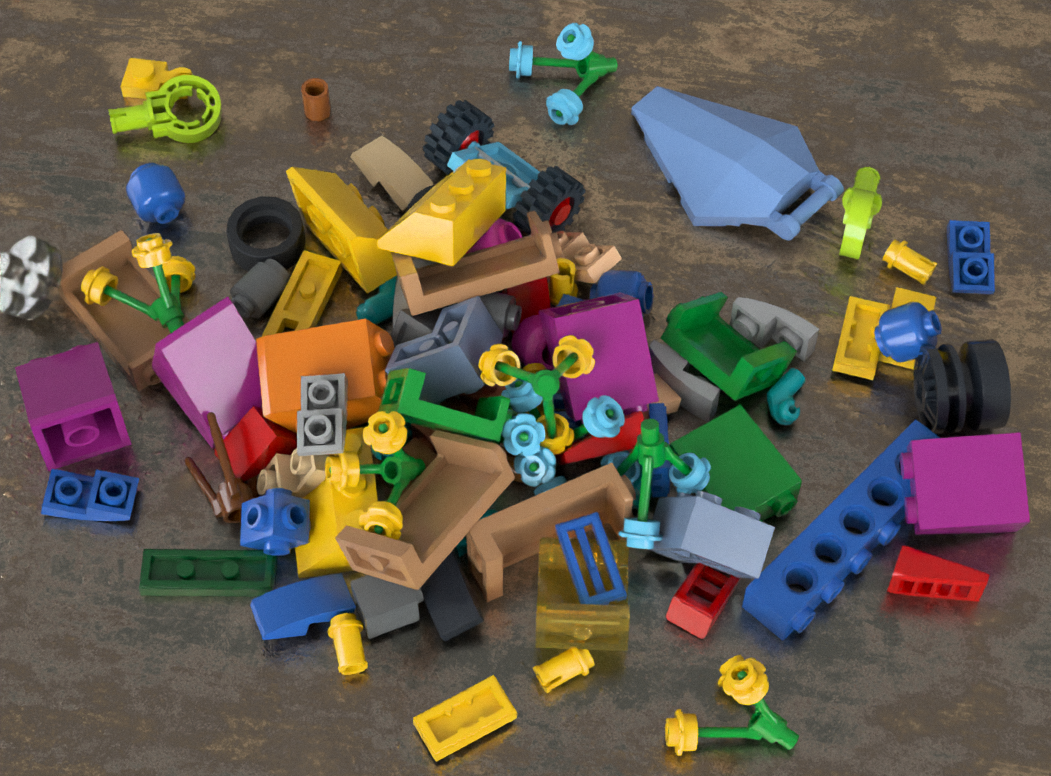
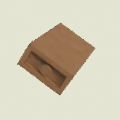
(481, 270)
(120, 329)
(435, 511)
(517, 530)

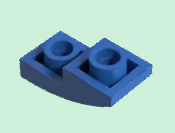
(970, 257)
(90, 498)
(297, 605)

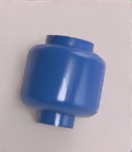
(155, 193)
(627, 282)
(905, 330)

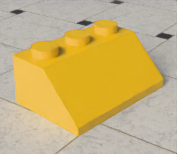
(450, 214)
(343, 224)
(332, 512)

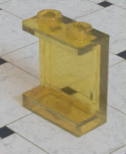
(561, 617)

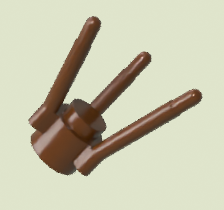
(231, 491)

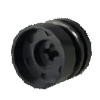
(962, 387)

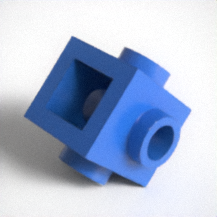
(275, 522)

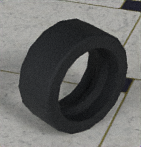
(259, 211)

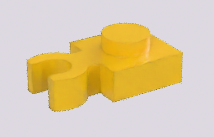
(148, 76)

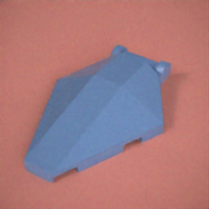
(732, 163)

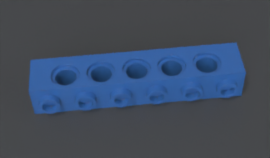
(787, 610)

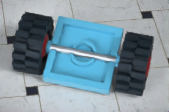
(464, 135)

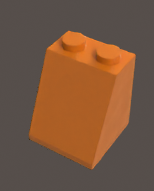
(347, 347)

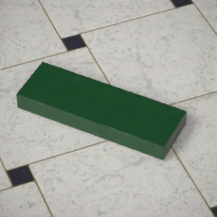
(207, 572)

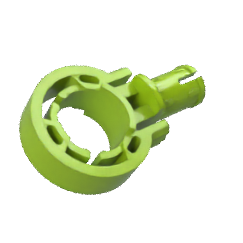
(157, 113)
(860, 205)

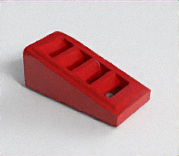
(594, 447)
(935, 577)
(695, 613)

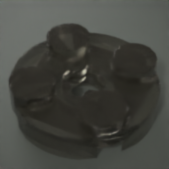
(27, 277)

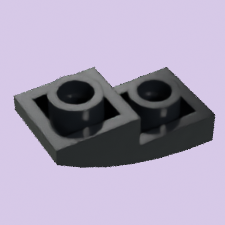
(451, 598)

